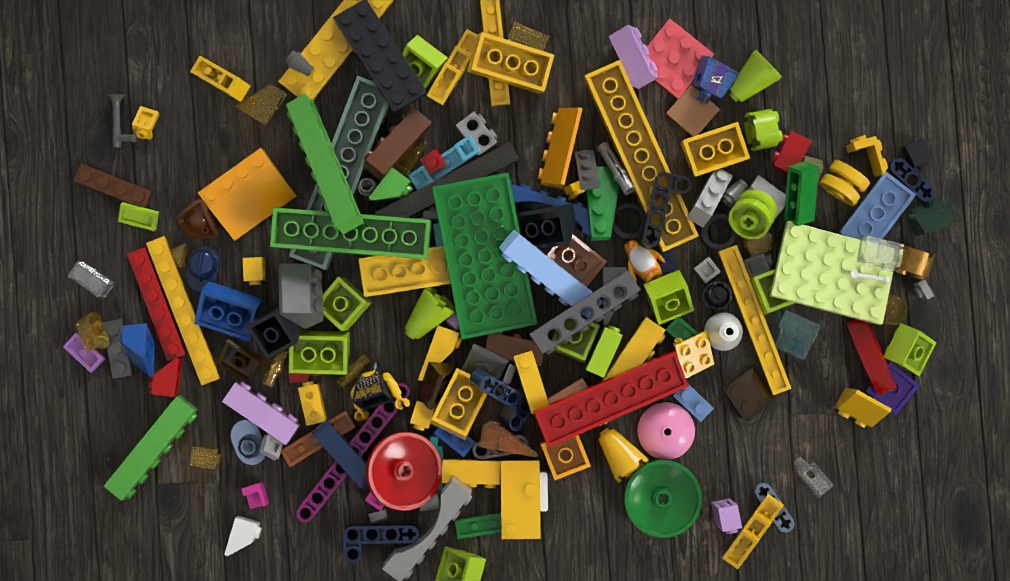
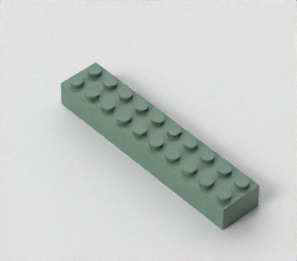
(352, 141)

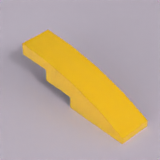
(453, 68)
(753, 531)

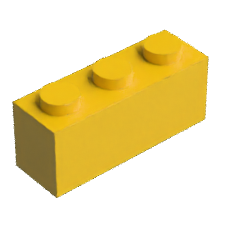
(472, 471)

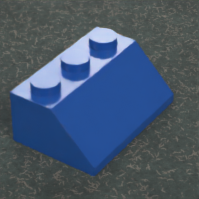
(227, 310)

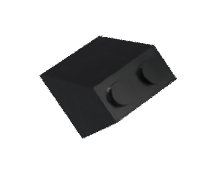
(273, 332)

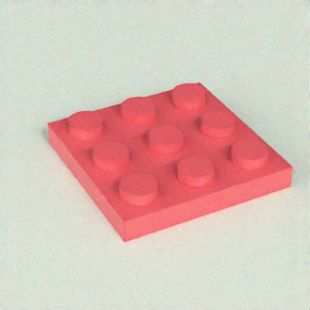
(676, 57)

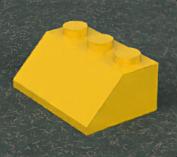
(715, 149)

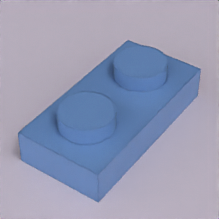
(693, 402)

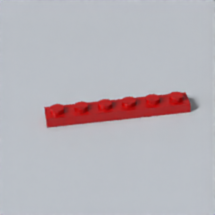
(156, 304)

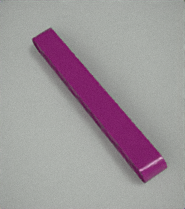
(339, 476)

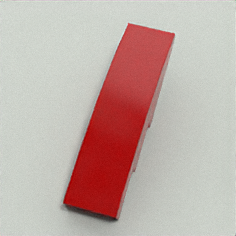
(871, 356)

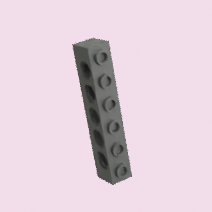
(624, 281)

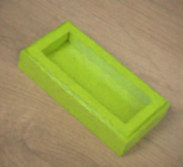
(138, 216)

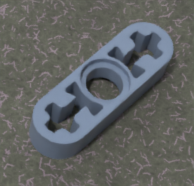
(786, 516)

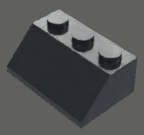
(548, 225)

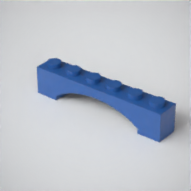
(524, 195)

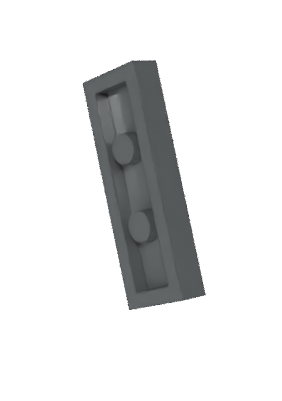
(587, 169)
(119, 362)

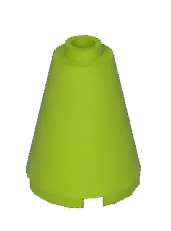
(753, 77)
(428, 313)

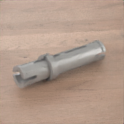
(620, 175)

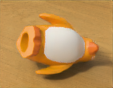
(643, 261)

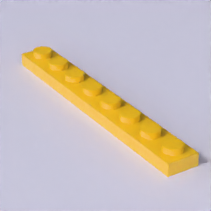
(183, 310)
(754, 320)

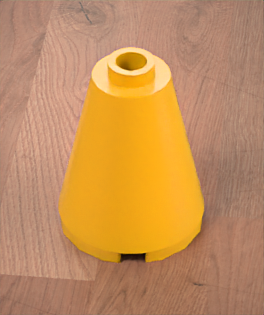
(620, 454)

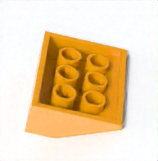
(560, 148)
(247, 194)

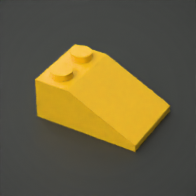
(861, 407)

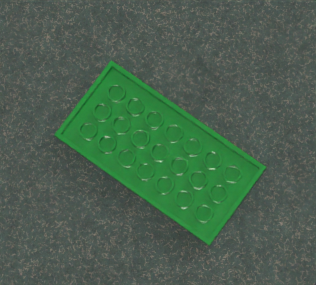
(485, 287)

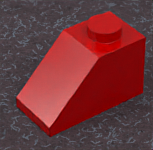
(167, 379)

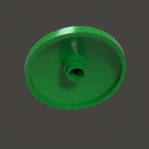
(663, 498)

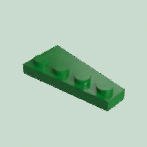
(602, 205)

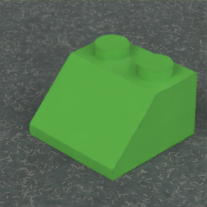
(392, 187)

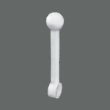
(853, 274)

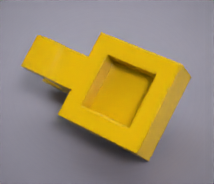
(573, 190)

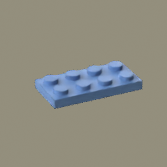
(878, 209)

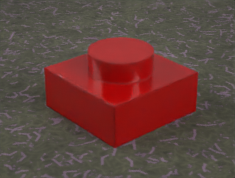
(433, 162)

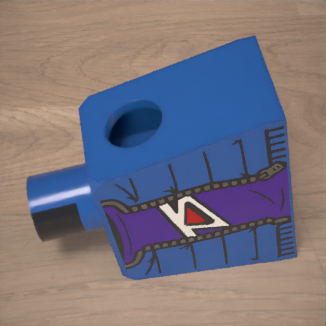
(713, 78)

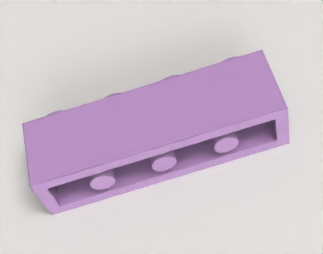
(261, 412)

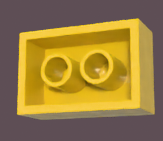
(459, 405)

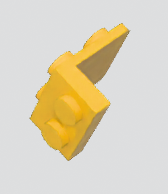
(873, 149)

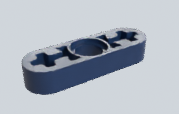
(897, 174)

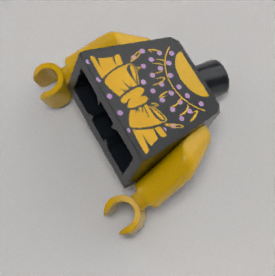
(375, 389)

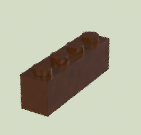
(396, 144)

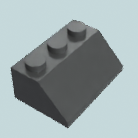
(300, 294)

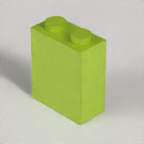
(604, 351)

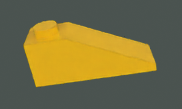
(220, 78)
(441, 347)
(531, 380)

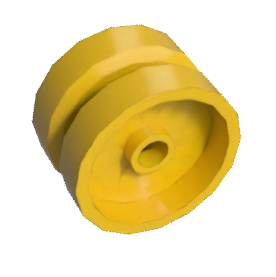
(844, 182)

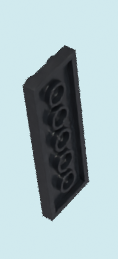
(380, 56)

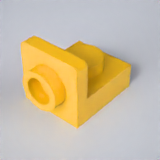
(144, 122)

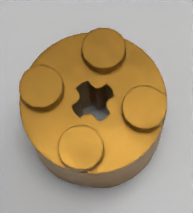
(916, 262)

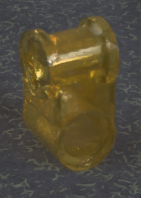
(92, 331)

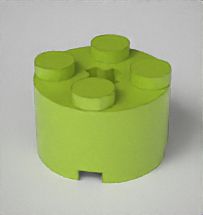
(762, 129)

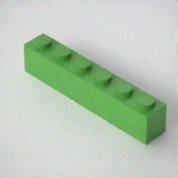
(151, 447)

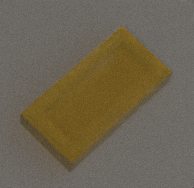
(528, 37)

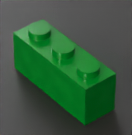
(801, 193)

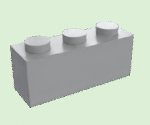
(709, 197)

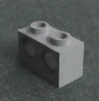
(478, 133)

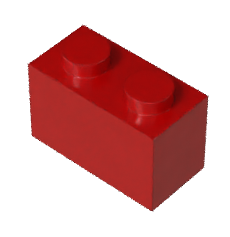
(791, 152)

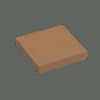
(690, 113)

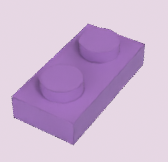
(88, 359)

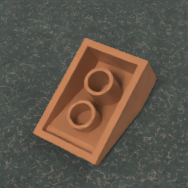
(577, 260)

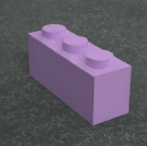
(634, 56)
(726, 516)

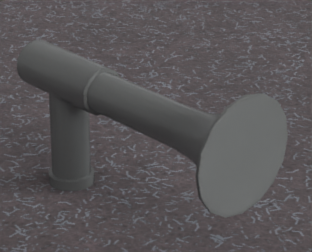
(117, 137)

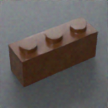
(512, 345)

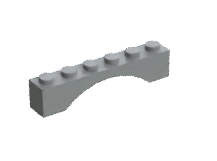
(402, 559)

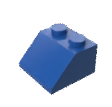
(139, 347)

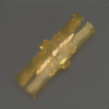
(275, 368)
(353, 370)

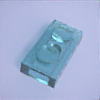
(799, 326)

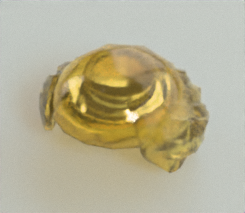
(895, 310)

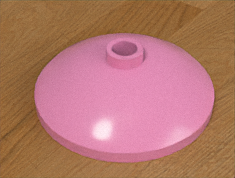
(652, 427)

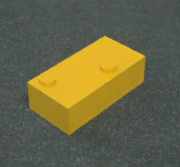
(510, 63)
(520, 499)

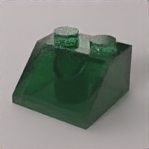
(932, 218)

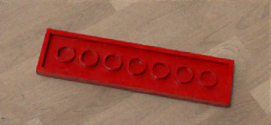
(610, 398)

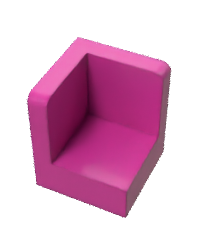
(255, 495)

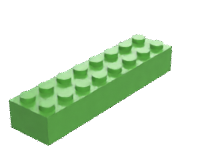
(375, 237)

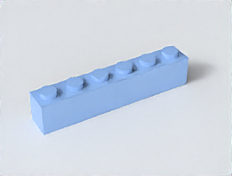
(545, 271)

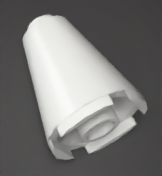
(716, 330)

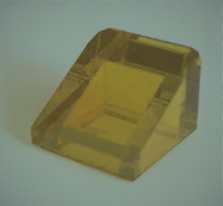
(180, 255)

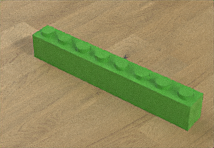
(324, 163)

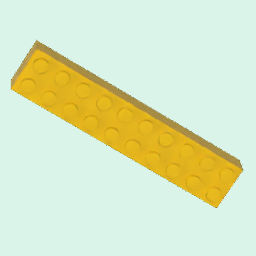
(638, 149)

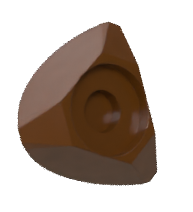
(197, 221)

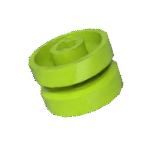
(753, 214)

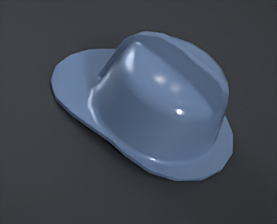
(247, 442)

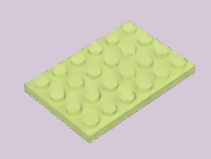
(816, 272)

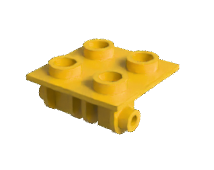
(694, 353)

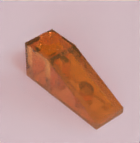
(501, 439)

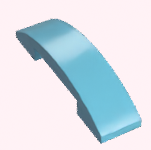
(454, 157)

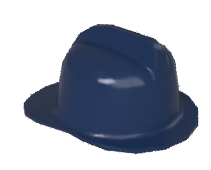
(202, 267)

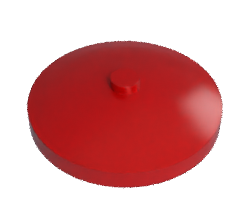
(404, 471)

